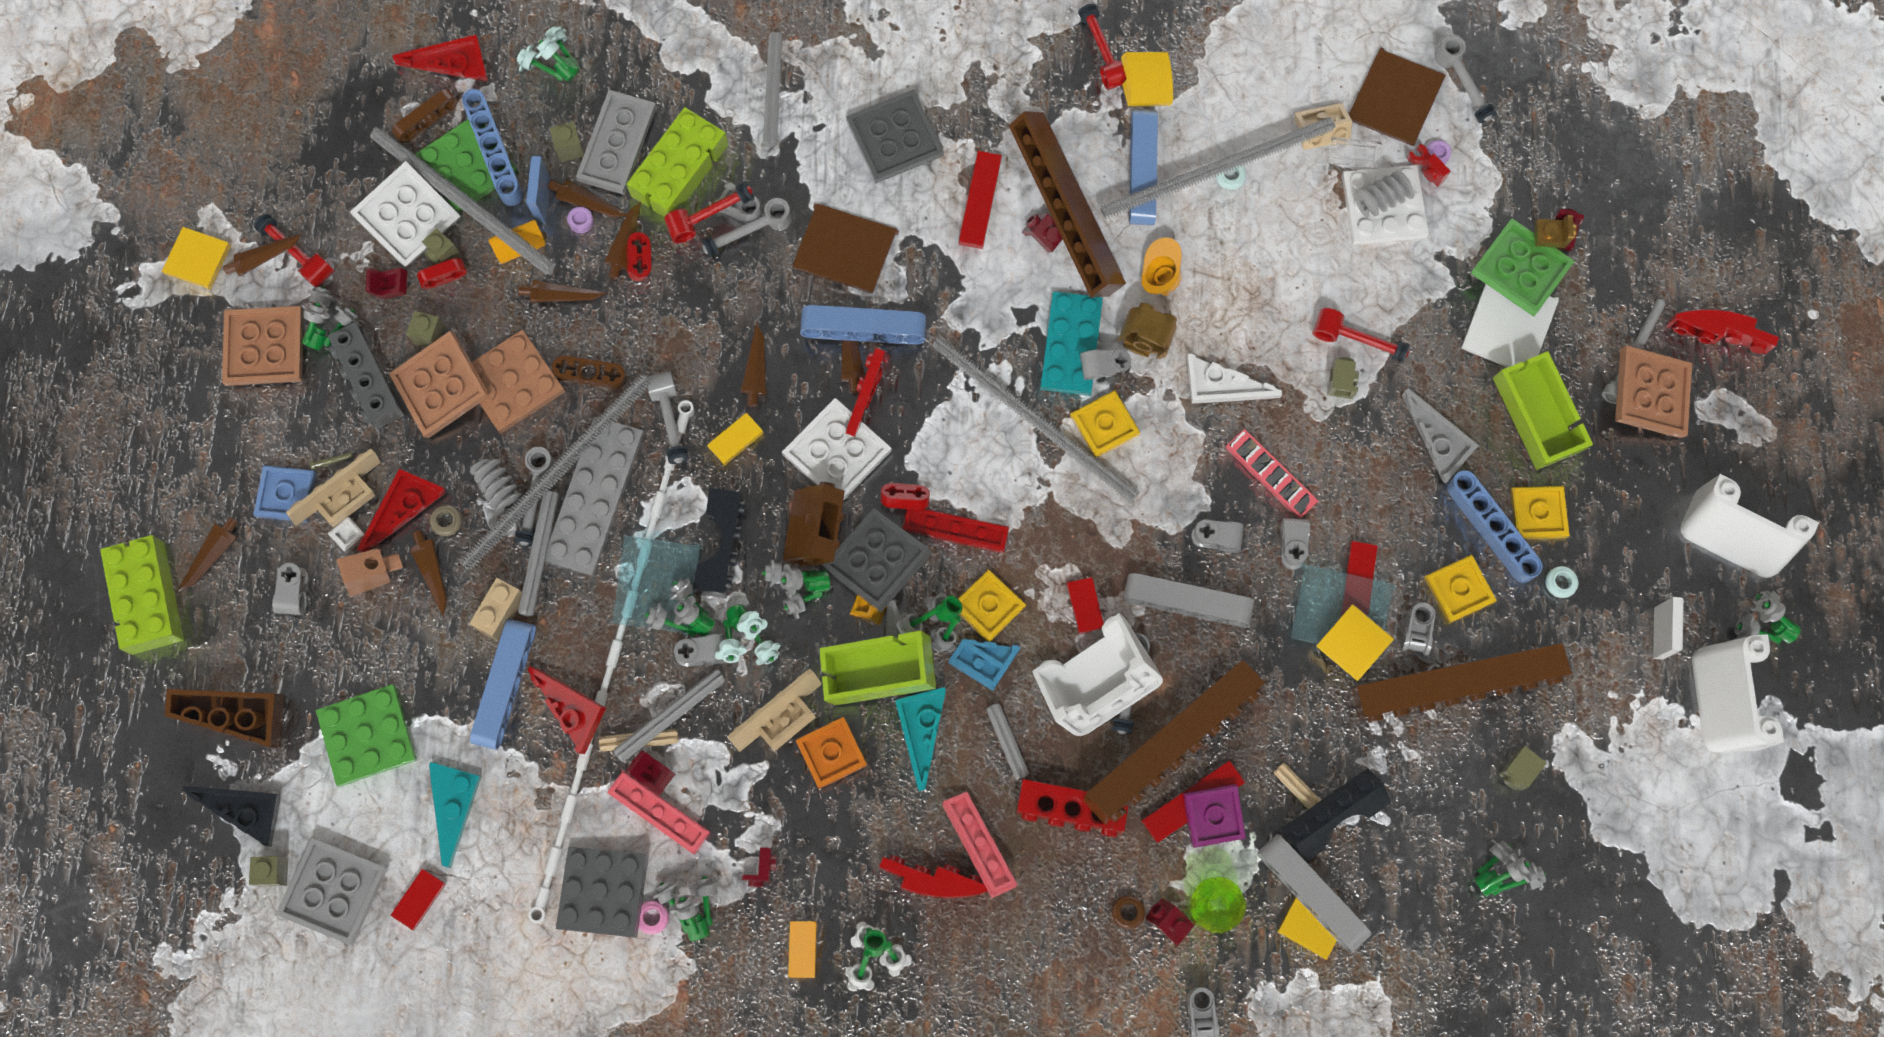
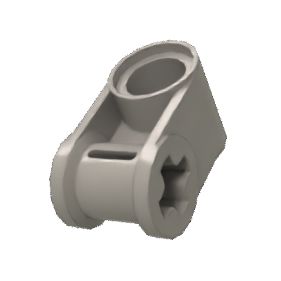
(738, 209)
(1104, 363)
(1222, 535)
(1294, 538)
(290, 595)
(1418, 634)
(702, 650)
(1202, 1016)

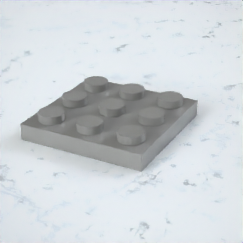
(332, 891)

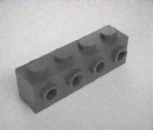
(365, 375)

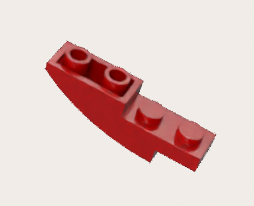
(1713, 325)
(945, 883)

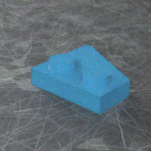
(983, 661)

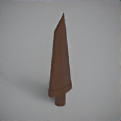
(576, 195)
(617, 255)
(255, 257)
(552, 292)
(851, 365)
(754, 378)
(214, 546)
(427, 562)

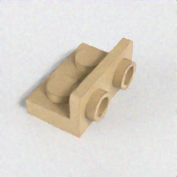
(1339, 116)

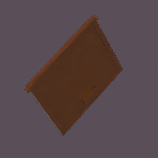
(1396, 97)
(844, 248)

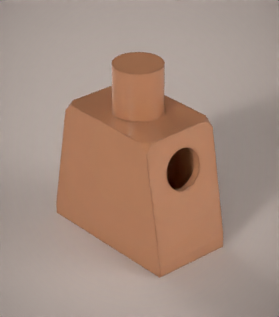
(359, 570)

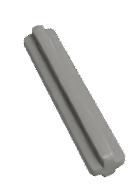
(1007, 741)

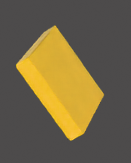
(196, 258)
(1105, 424)
(1540, 512)
(1460, 589)
(990, 606)
(1306, 930)

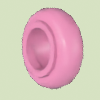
(664, 917)

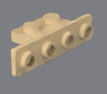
(338, 495)
(779, 717)

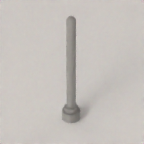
(1610, 390)

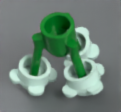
(547, 47)
(751, 625)

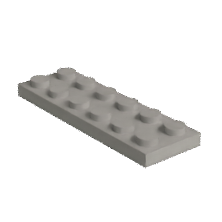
(593, 499)

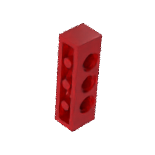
(1060, 796)

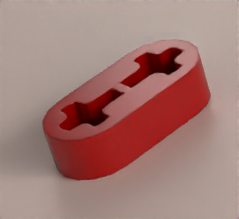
(644, 256)
(441, 273)
(905, 496)

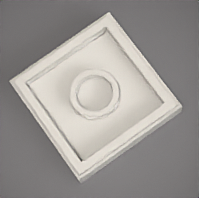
(1668, 628)

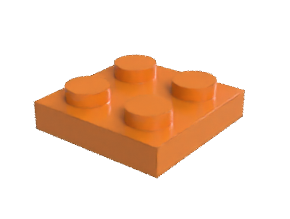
(831, 753)

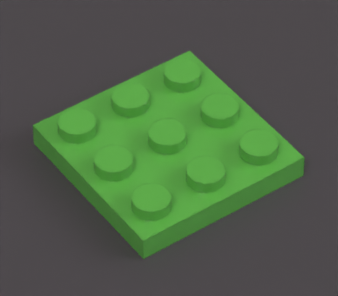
(461, 162)
(1520, 269)
(366, 735)

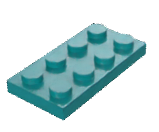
(1071, 331)

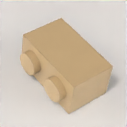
(496, 608)

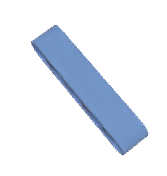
(487, 137)
(1143, 163)
(863, 324)
(1493, 513)
(502, 684)

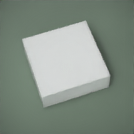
(347, 535)

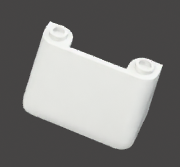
(1740, 534)
(1099, 679)
(1728, 696)

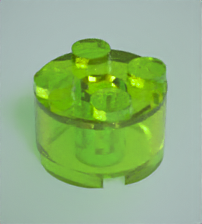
(1229, 898)

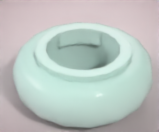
(1232, 184)
(1552, 586)

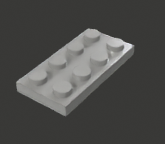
(616, 142)

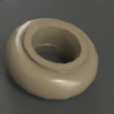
(453, 527)

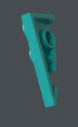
(920, 724)
(452, 799)

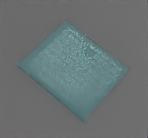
(646, 576)
(1329, 594)

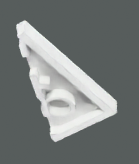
(1216, 384)

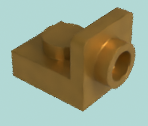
(1554, 232)

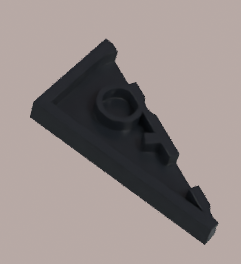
(247, 810)

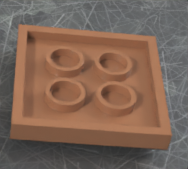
(263, 345)
(516, 381)
(439, 384)
(1653, 392)

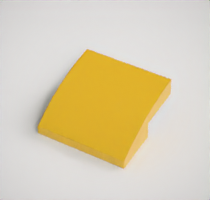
(1148, 79)
(1355, 642)

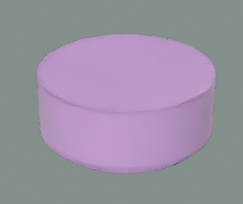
(1440, 149)
(580, 219)

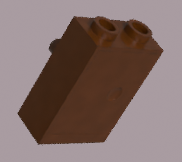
(814, 525)

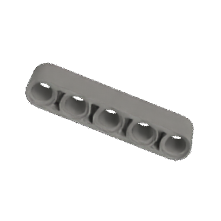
(1188, 600)
(1314, 893)

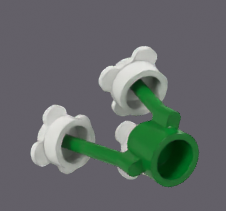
(874, 945)

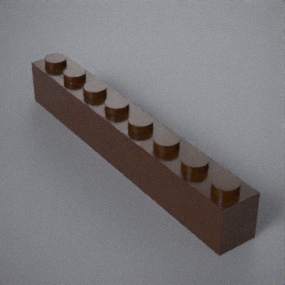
(1067, 204)
(1461, 682)
(1173, 742)

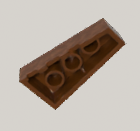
(238, 714)

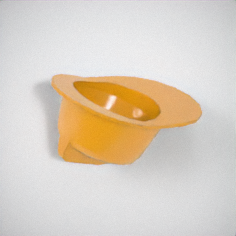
(1162, 267)

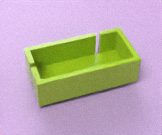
(677, 163)
(1542, 410)
(141, 595)
(877, 668)

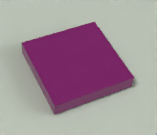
(1214, 816)

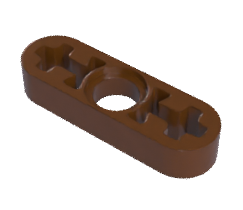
(424, 116)
(606, 382)

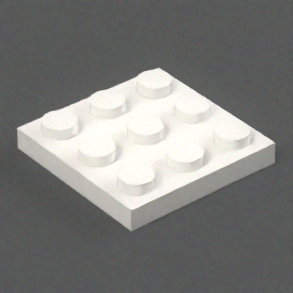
(404, 214)
(1399, 223)
(832, 456)

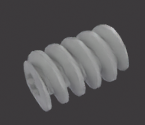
(1382, 192)
(495, 486)

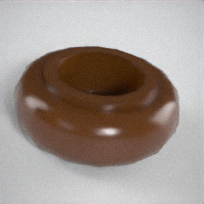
(1116, 912)

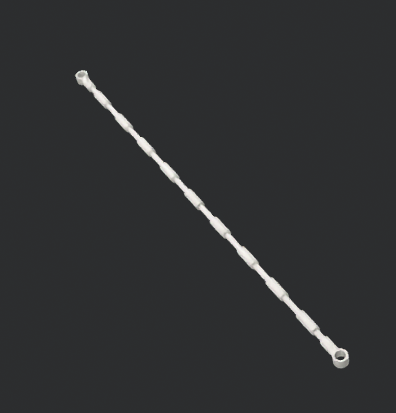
(601, 697)

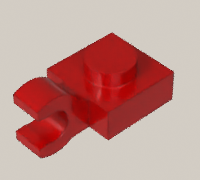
(1432, 166)

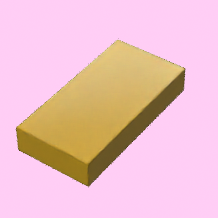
(735, 439)

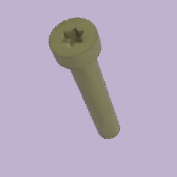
(314, 465)

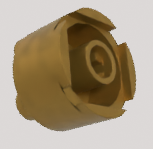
(1148, 331)

